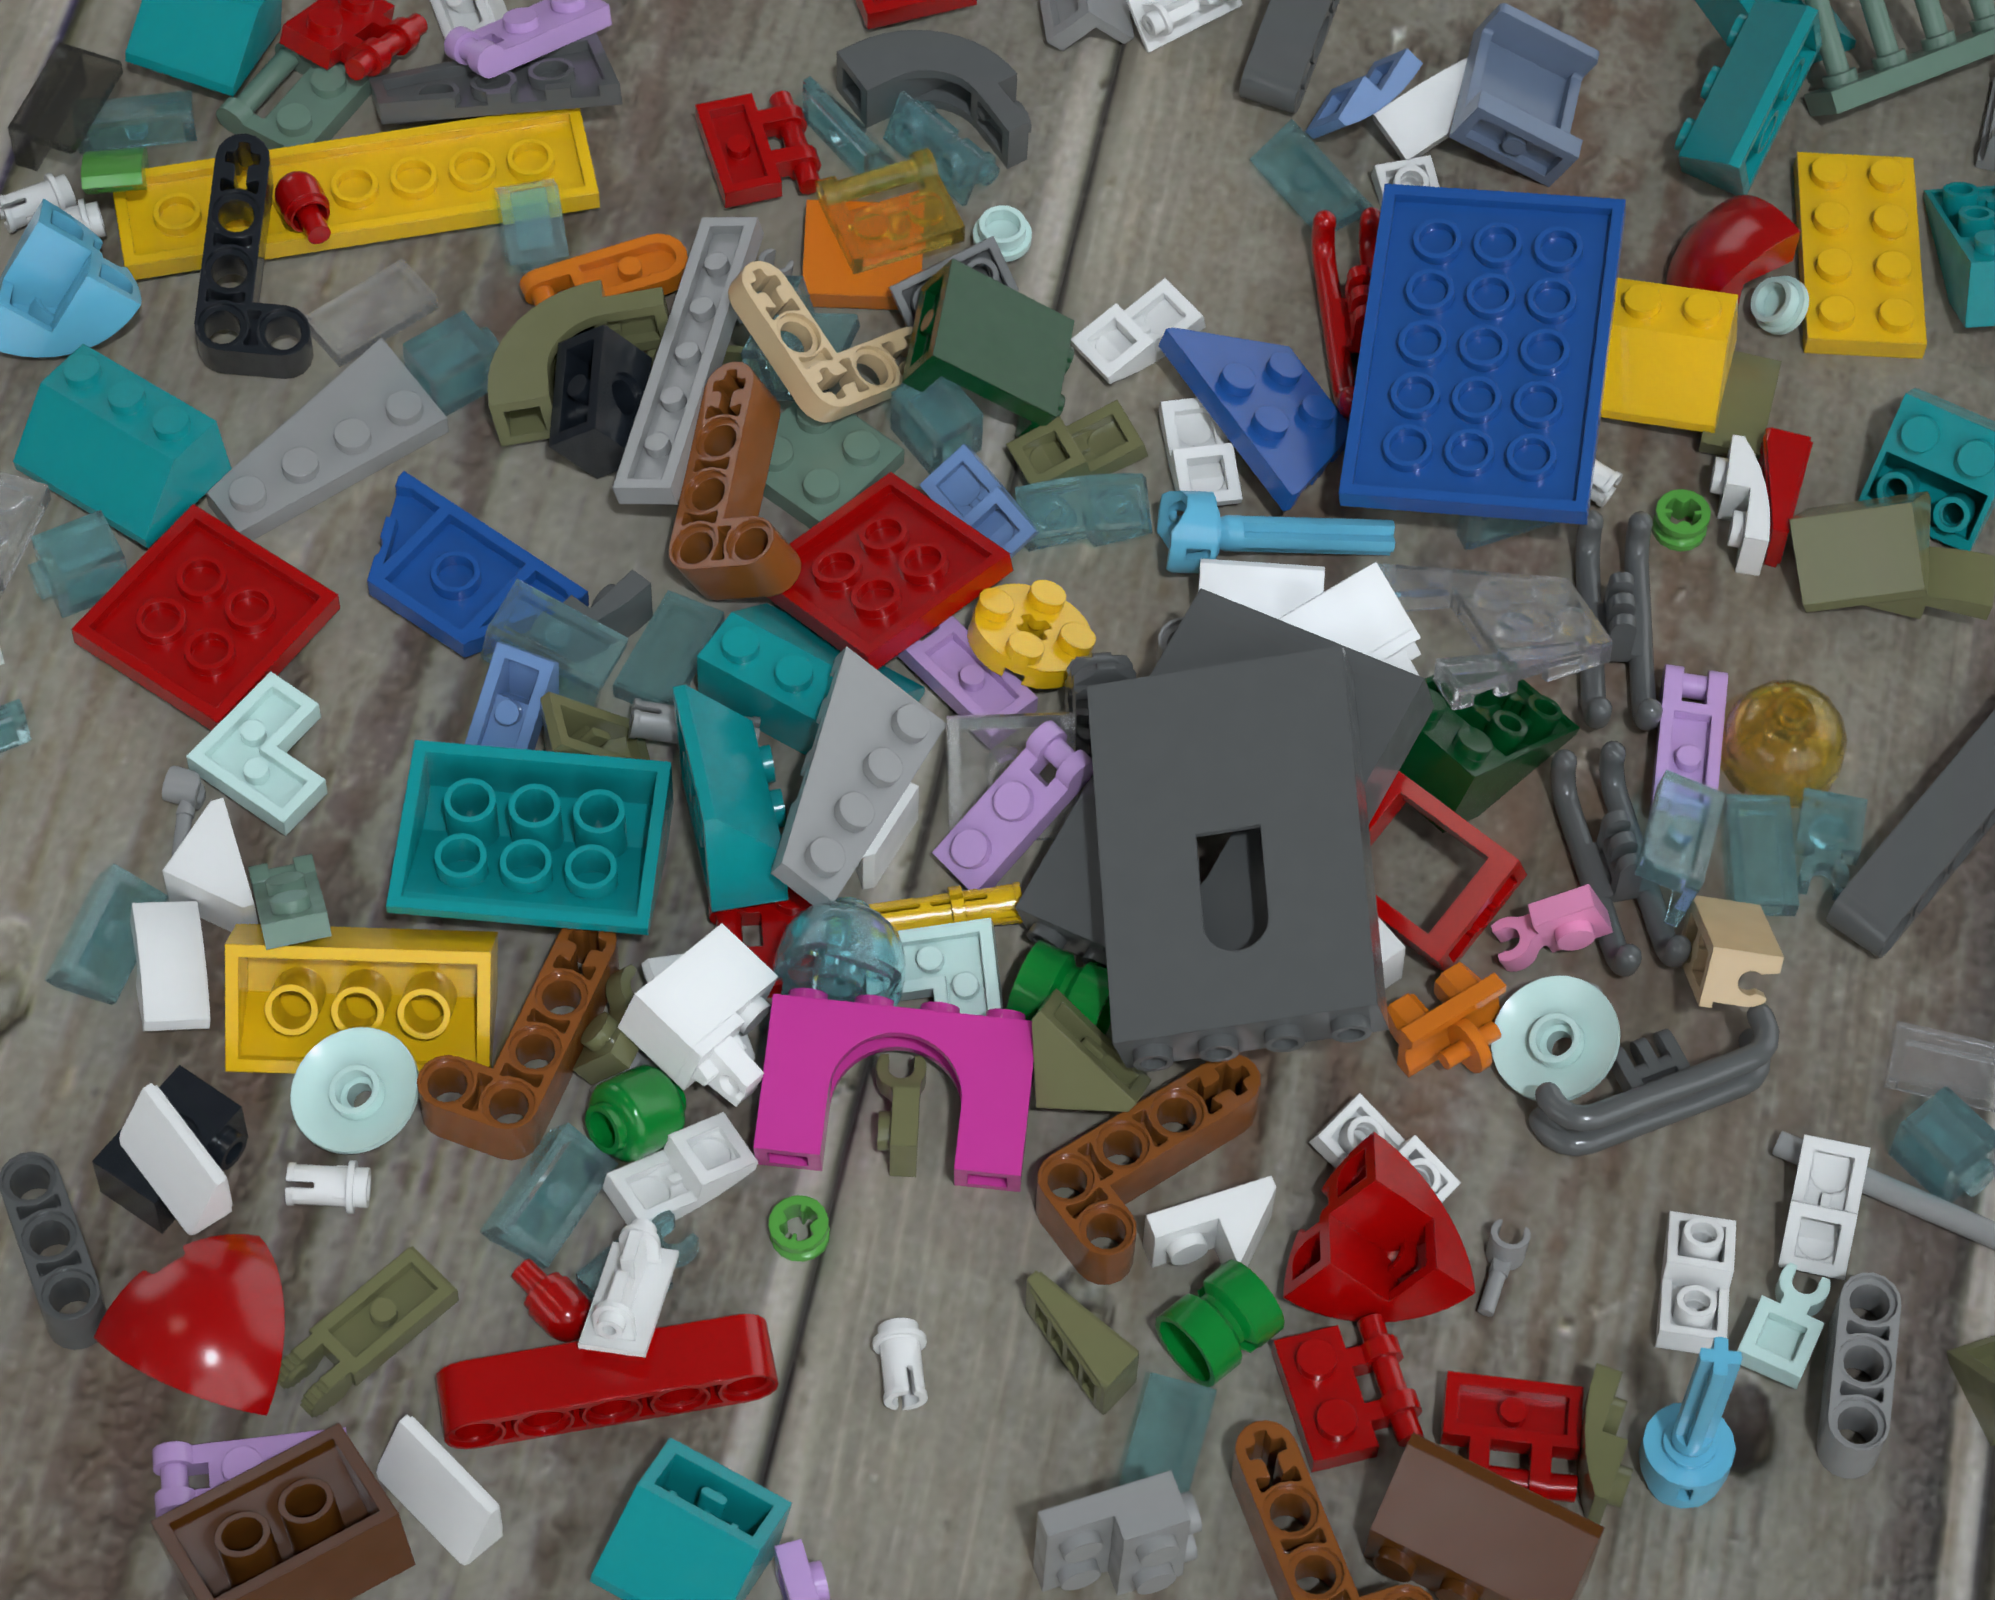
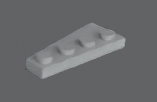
(335, 440)
(853, 777)

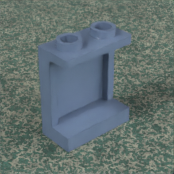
(1522, 94)

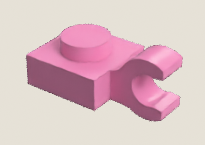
(1560, 922)

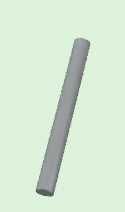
(1907, 1198)

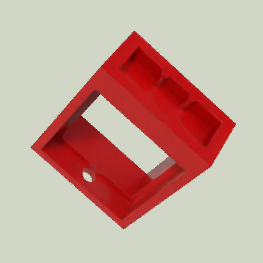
(1477, 901)

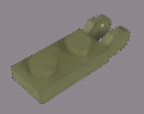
(368, 1329)

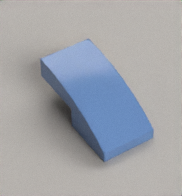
(1366, 94)
(980, 500)

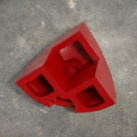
(1734, 246)
(1378, 1244)
(205, 1323)

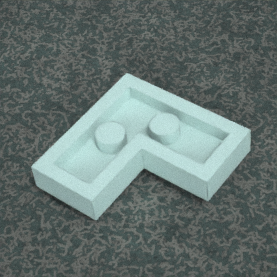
(250, 758)
(953, 965)

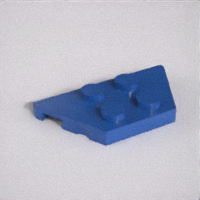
(1263, 406)
(451, 568)

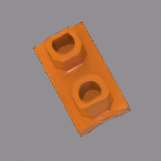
(1452, 1031)

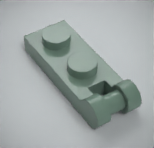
(289, 902)

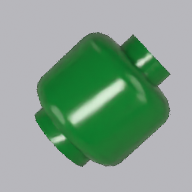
(635, 1113)

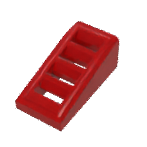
(1783, 467)

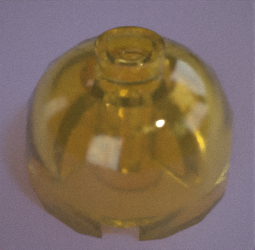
(1783, 740)

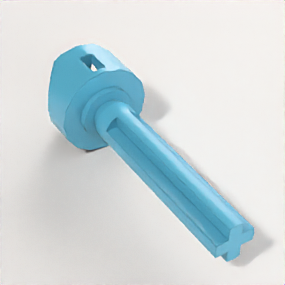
(1204, 532)
(1688, 1443)

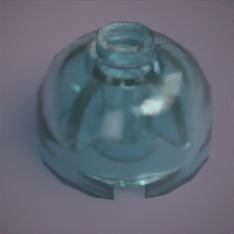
(842, 951)

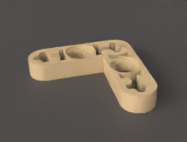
(819, 365)

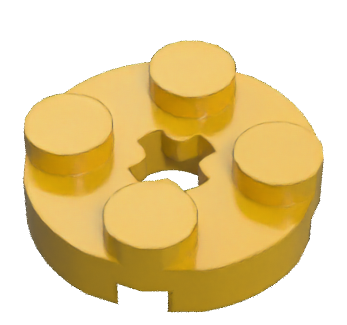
(1029, 632)

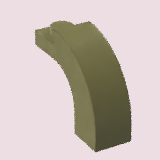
(526, 359)

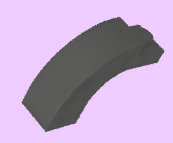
(942, 70)

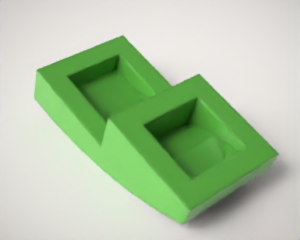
(114, 170)

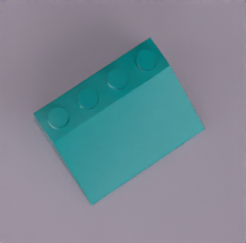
(532, 837)

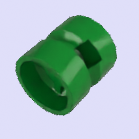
(1054, 968)
(1227, 1316)

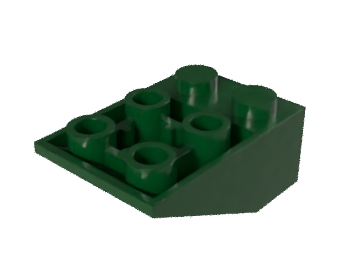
(1485, 749)

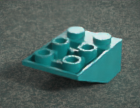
(1964, 241)

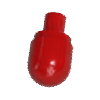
(304, 205)
(553, 1301)

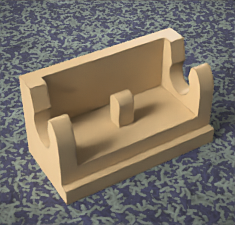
(1725, 944)

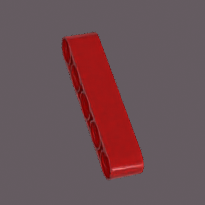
(583, 1389)

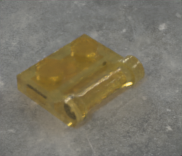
(895, 226)

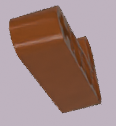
(717, 525)
(535, 1035)
(1211, 1101)
(1298, 1553)

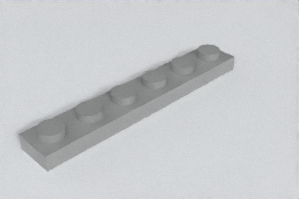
(687, 356)

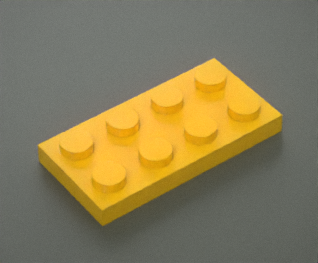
(1860, 255)

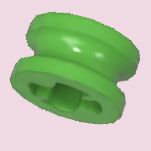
(1678, 505)
(807, 1209)

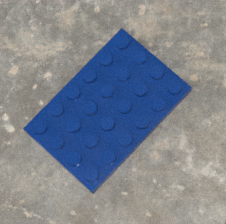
(1484, 354)

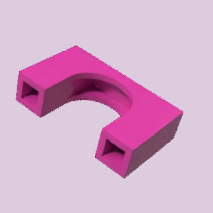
(820, 1039)

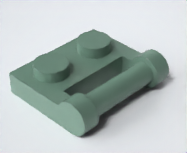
(307, 113)

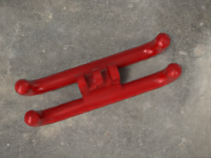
(1341, 316)

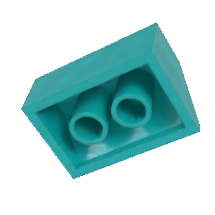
(1749, 94)
(119, 446)
(775, 670)
(729, 801)

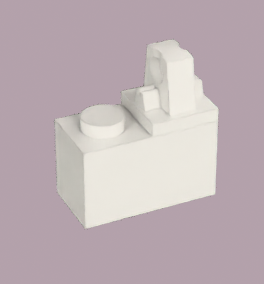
(1363, 617)
(695, 1010)

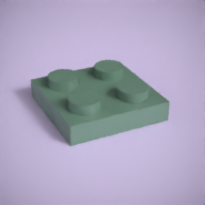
(825, 464)

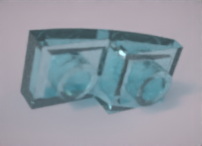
(1087, 506)

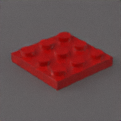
(888, 571)
(205, 617)

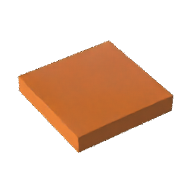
(830, 276)

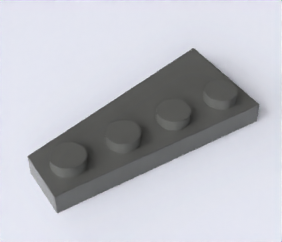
(562, 79)

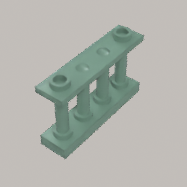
(1892, 66)

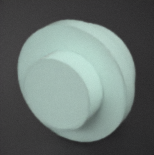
(1008, 228)
(1780, 304)

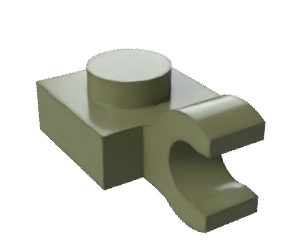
(605, 1045)
(900, 1127)

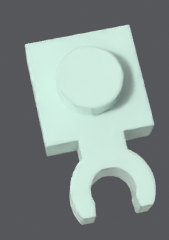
(1783, 1331)

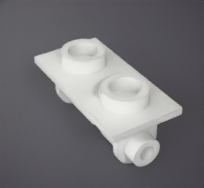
(1169, 19)
(630, 1292)

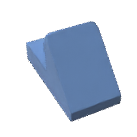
(510, 699)

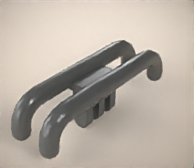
(1624, 617)
(1613, 859)
(1656, 1090)

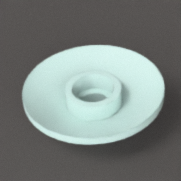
(1542, 1015)
(341, 1070)

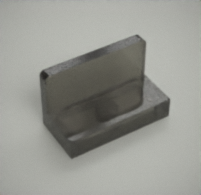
(62, 104)

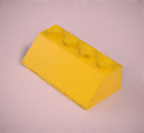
(1669, 355)
(416, 984)

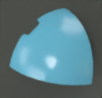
(61, 289)

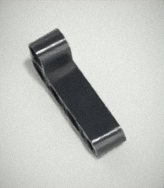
(244, 255)

